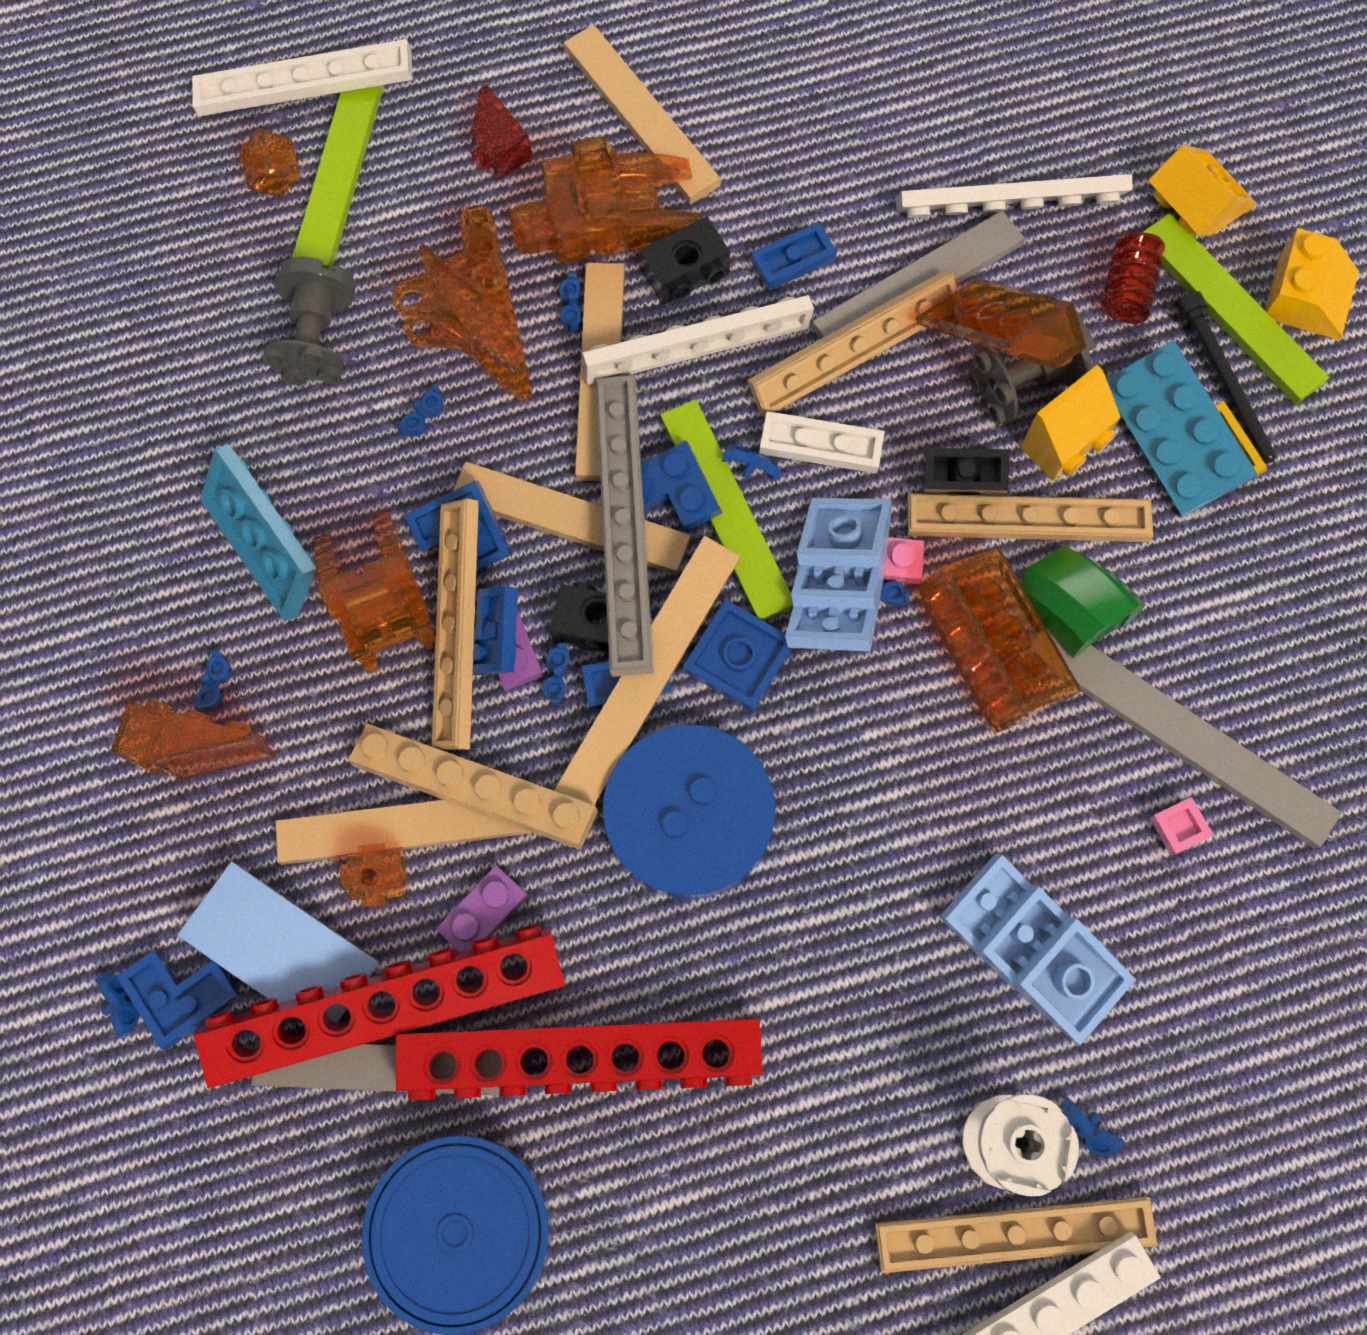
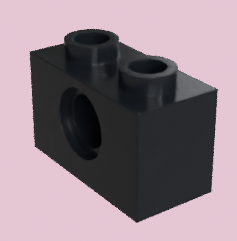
(694, 244)
(965, 471)
(571, 616)

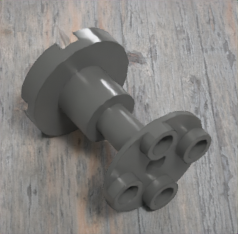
(314, 296)
(999, 382)

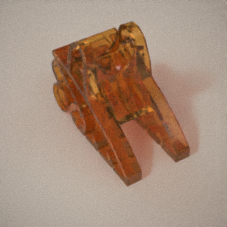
(600, 203)
(470, 304)
(378, 604)

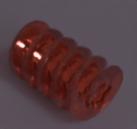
(1133, 277)

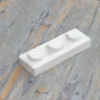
(822, 442)

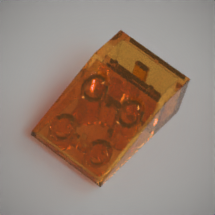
(186, 744)

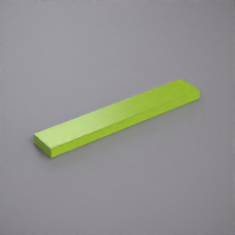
(338, 175)
(1238, 312)
(736, 526)

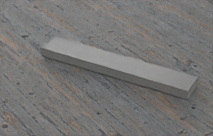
(961, 256)
(365, 1068)

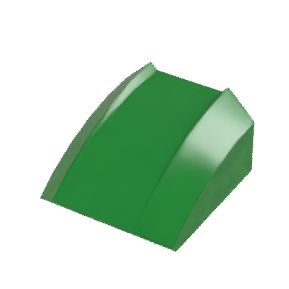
(1079, 599)

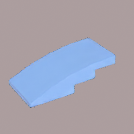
(839, 574)
(271, 940)
(1038, 948)

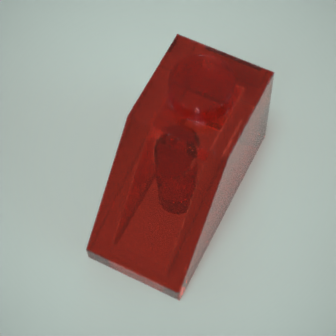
(497, 137)

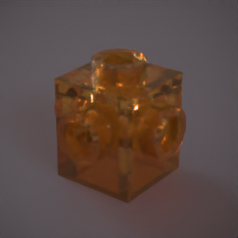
(269, 163)
(390, 875)

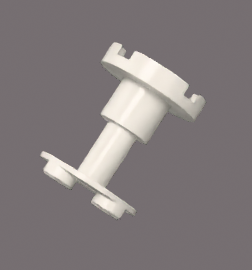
(1044, 1147)

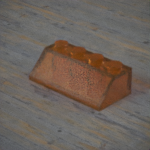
(1010, 322)
(996, 639)

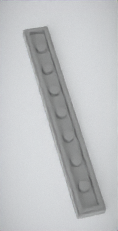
(624, 527)
(1202, 746)

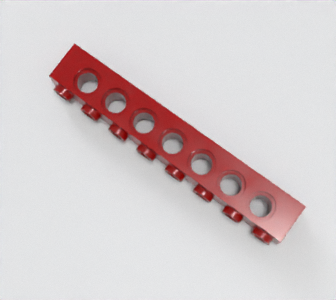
(418, 1052)
(227, 1060)

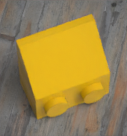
(1199, 191)
(1313, 285)
(1073, 425)

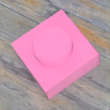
(904, 560)
(1181, 826)

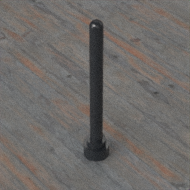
(1192, 311)

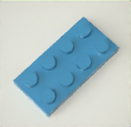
(1179, 429)
(257, 532)

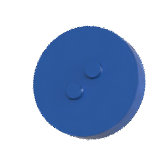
(689, 811)
(456, 1234)

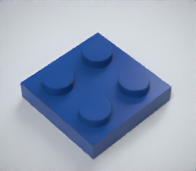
(738, 656)

